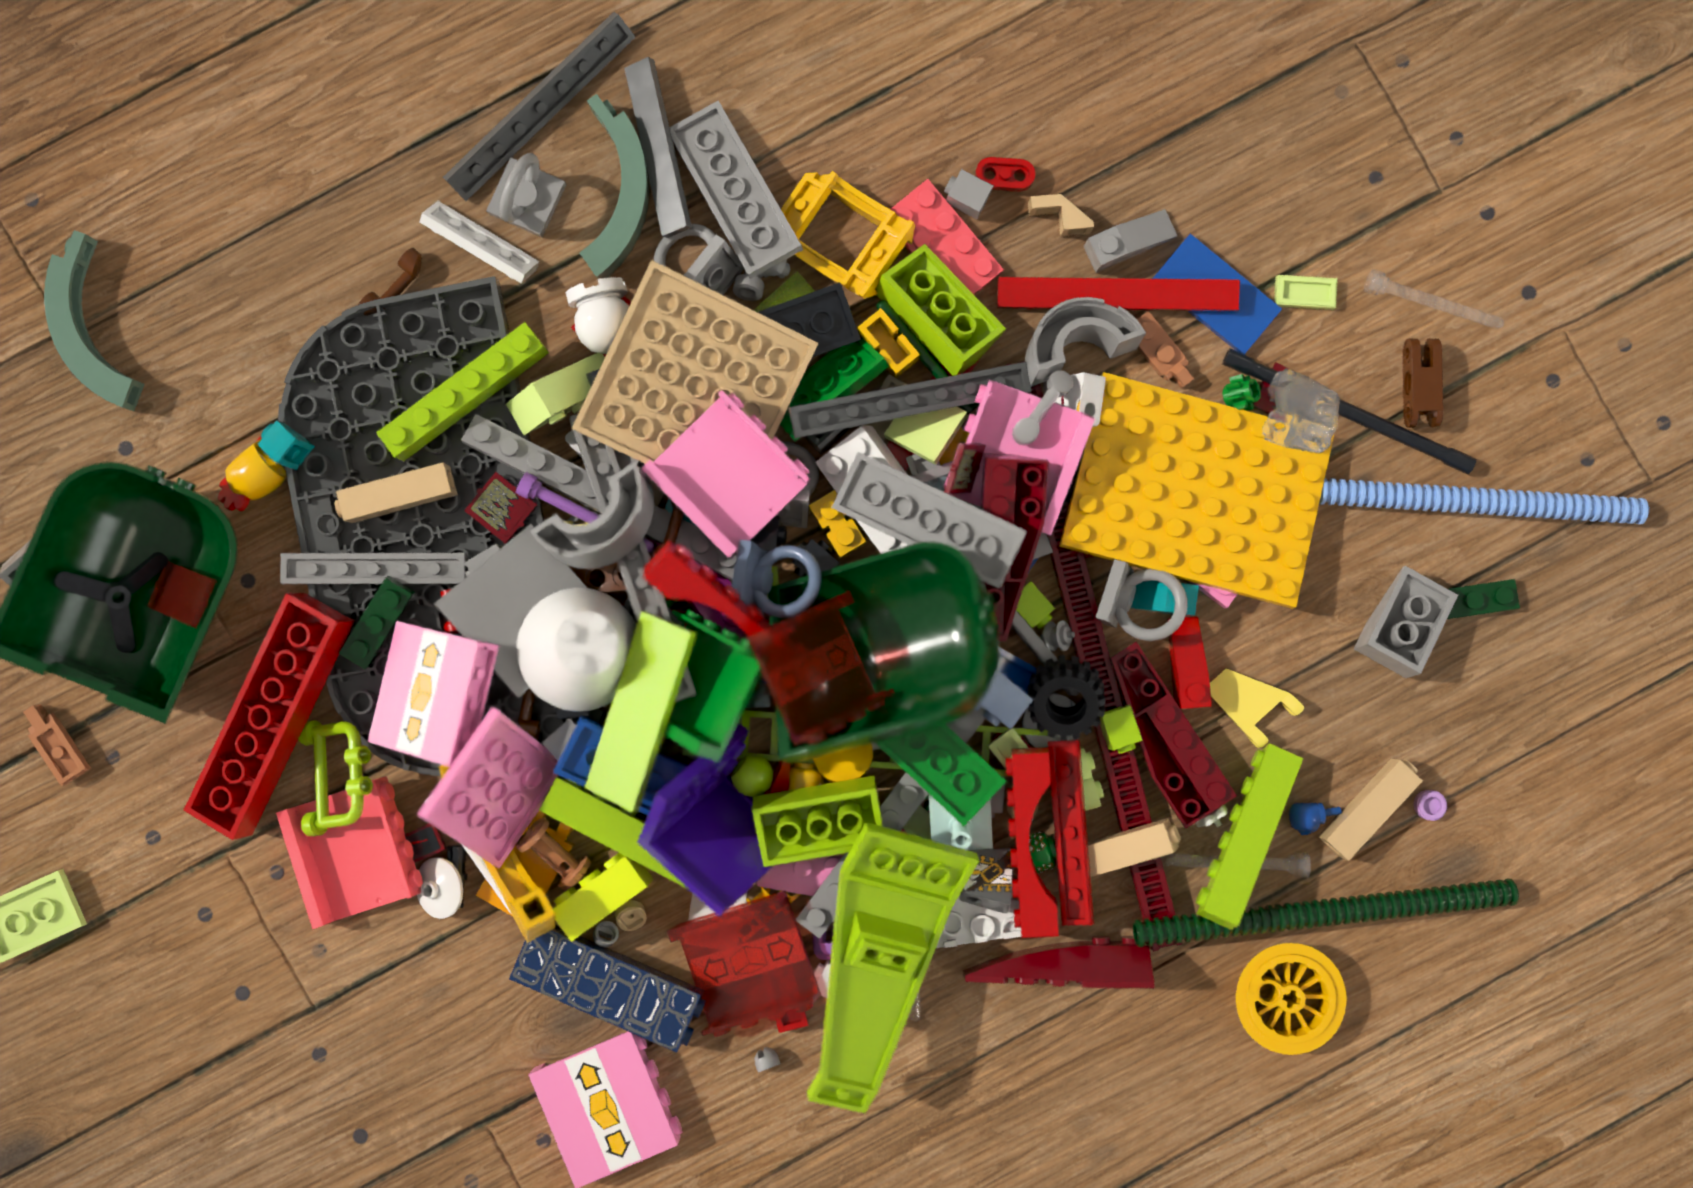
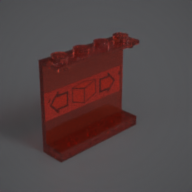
(815, 671)
(748, 963)

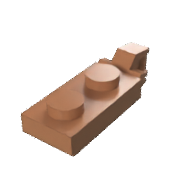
(1163, 352)
(55, 745)

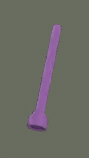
(531, 487)

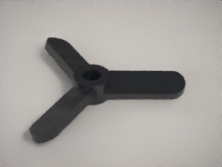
(118, 608)

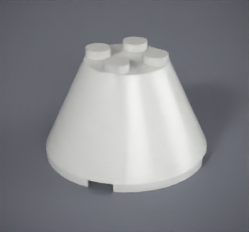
(575, 648)

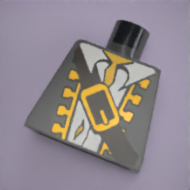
(991, 881)

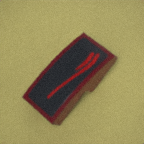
(425, 842)

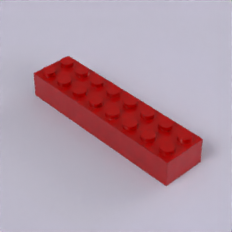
(268, 715)

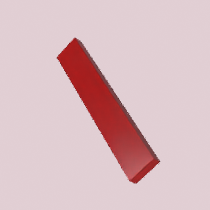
(1070, 832)

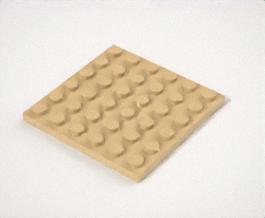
(675, 358)

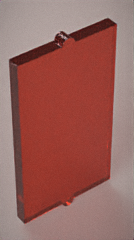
(181, 594)

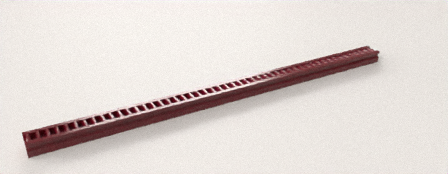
(1121, 768)

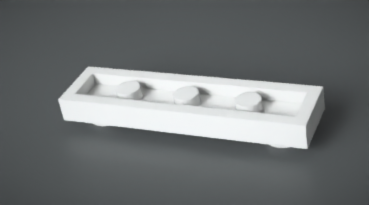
(479, 242)

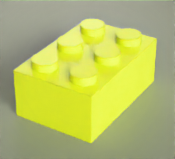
(600, 895)

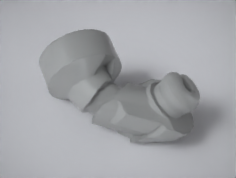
(753, 288)

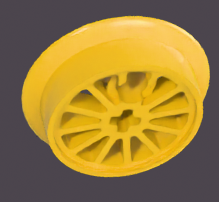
(1326, 1018)

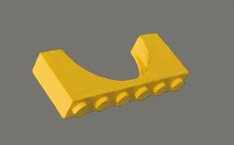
(520, 894)

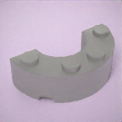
(1076, 321)
(612, 533)

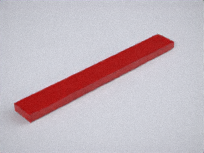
(1122, 292)

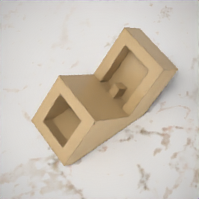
(1071, 219)

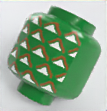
(1042, 851)

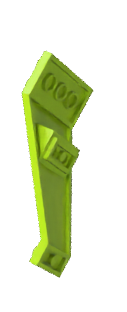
(895, 902)

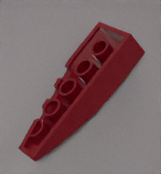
(1089, 963)

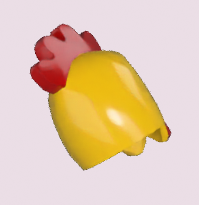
(250, 478)

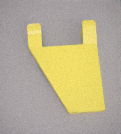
(1249, 701)

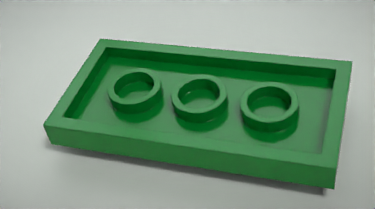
(836, 376)
(946, 769)

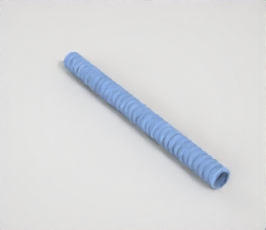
(1481, 501)

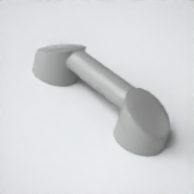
(1028, 428)

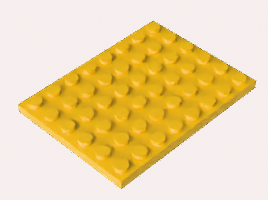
(1195, 493)

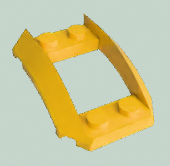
(876, 255)

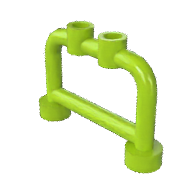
(357, 786)

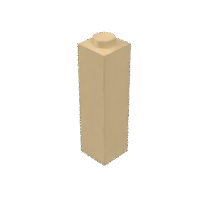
(395, 493)
(1371, 808)
(1132, 846)

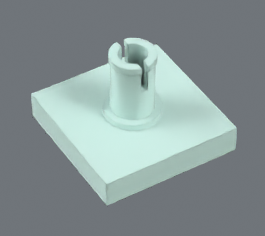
(947, 830)

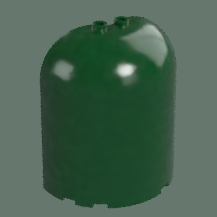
(102, 528)
(918, 630)

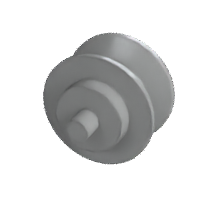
(1057, 635)

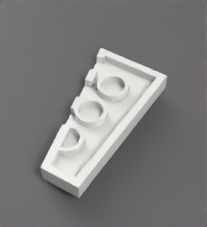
(978, 924)

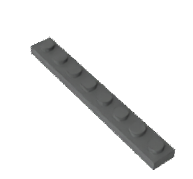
(539, 106)
(902, 400)

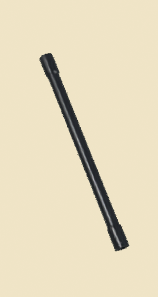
(1448, 456)

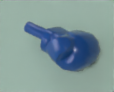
(1309, 816)

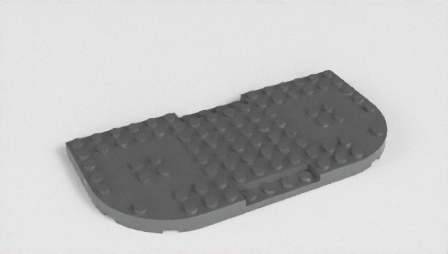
(337, 396)

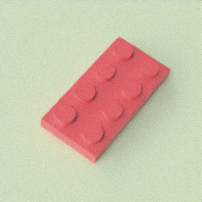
(947, 237)

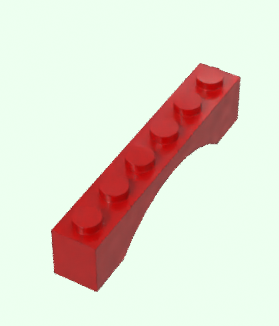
(680, 577)
(1030, 780)

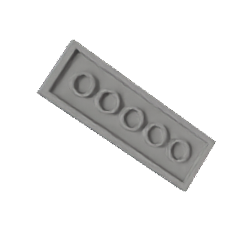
(734, 189)
(925, 514)

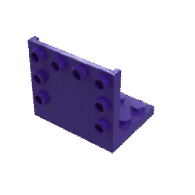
(707, 830)

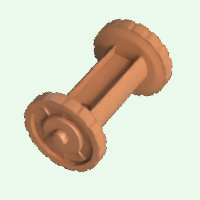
(553, 854)

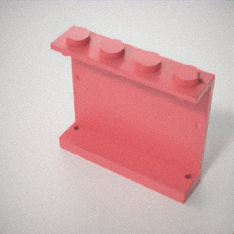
(352, 864)

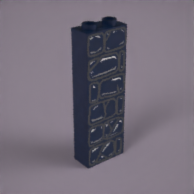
(610, 987)

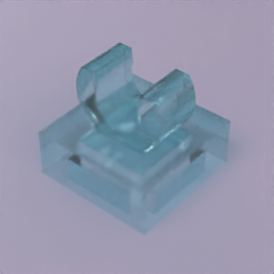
(759, 700)

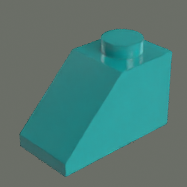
(284, 445)
(1158, 598)

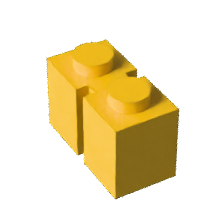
(880, 334)
(844, 534)

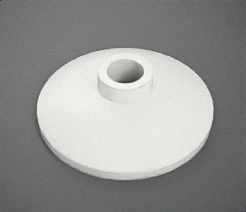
(441, 888)

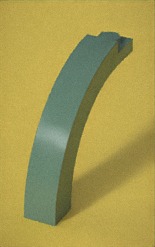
(625, 226)
(68, 329)

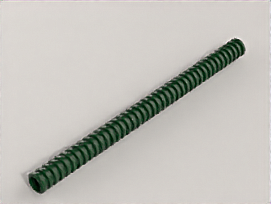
(1333, 911)

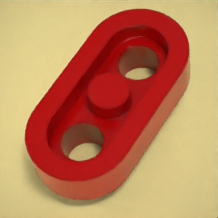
(1004, 173)

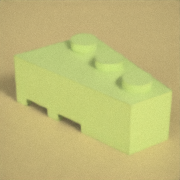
(554, 395)

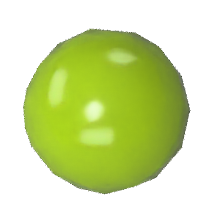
(752, 775)

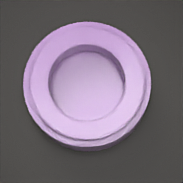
(1430, 805)

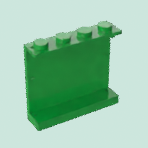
(723, 679)

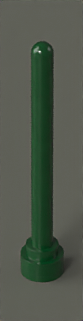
(925, 356)

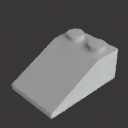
(1406, 623)

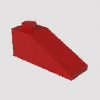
(1189, 666)

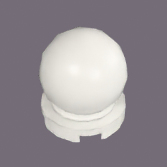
(598, 312)

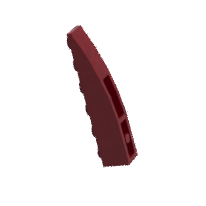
(1016, 493)
(1169, 743)

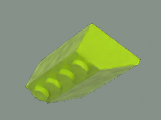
(939, 310)
(814, 820)

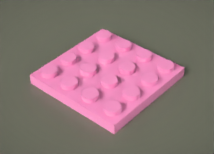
(492, 789)

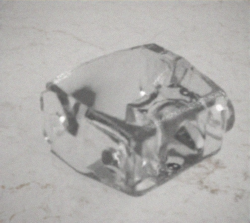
(1305, 410)

